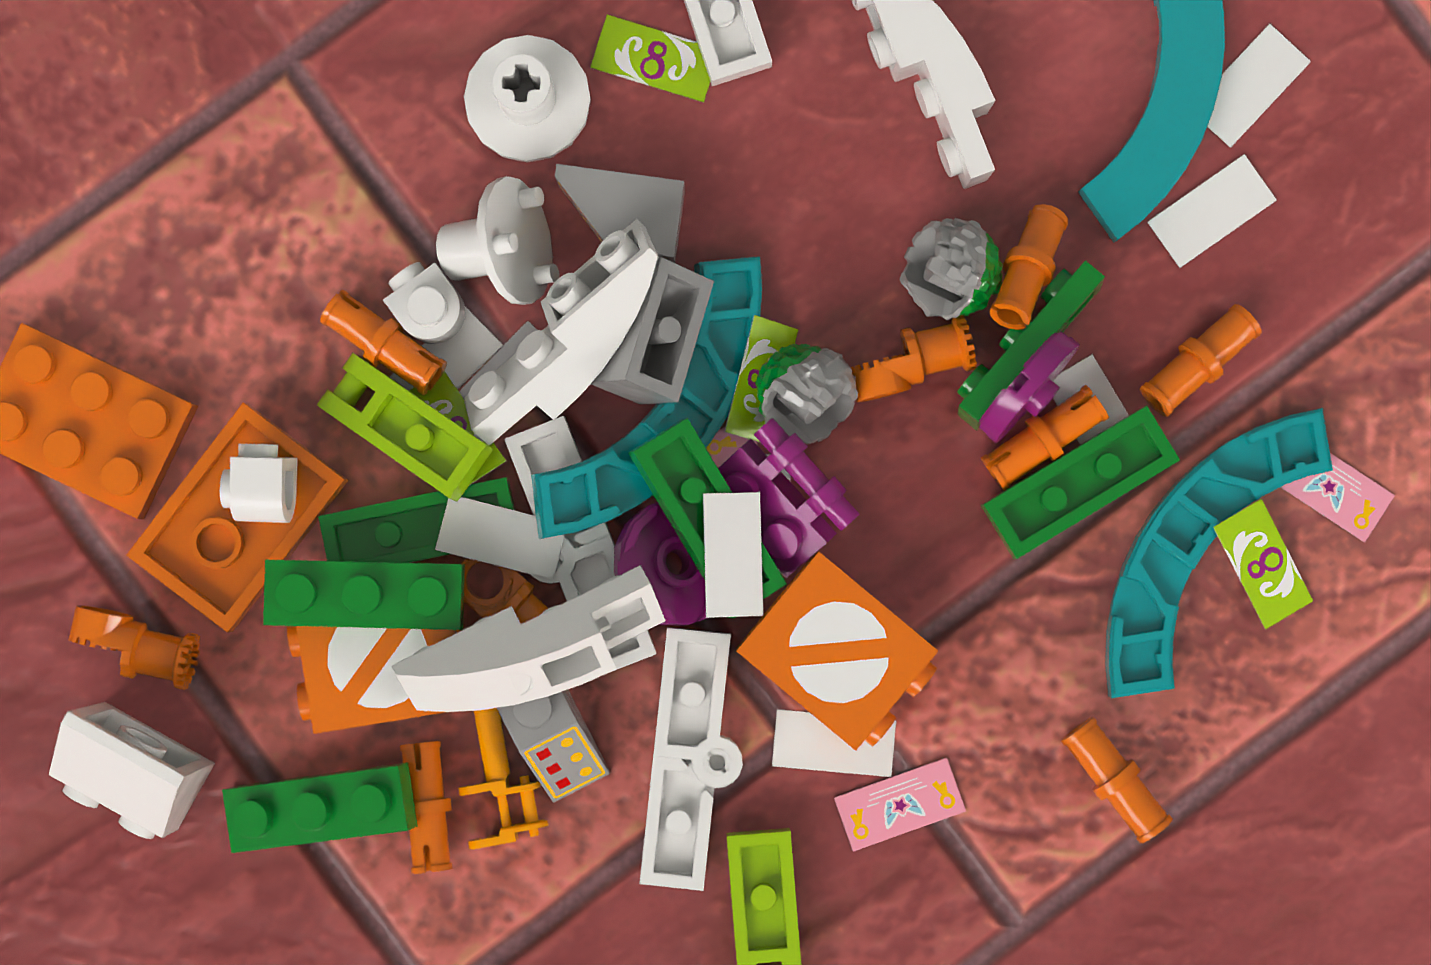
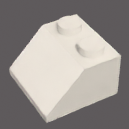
(128, 769)

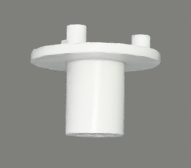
(527, 98)
(504, 242)

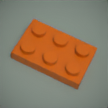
(88, 421)
(208, 554)

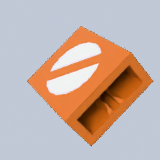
(839, 652)
(352, 674)

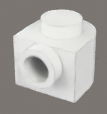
(426, 303)
(260, 485)

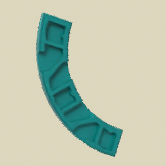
(1173, 120)
(610, 481)
(1182, 529)

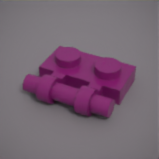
(789, 523)

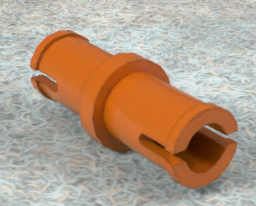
(1029, 267)
(383, 342)
(1201, 360)
(1044, 437)
(1116, 780)
(430, 838)

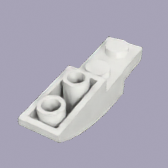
(921, 40)
(586, 325)
(513, 663)

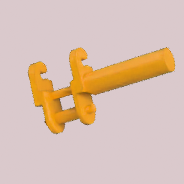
(496, 774)

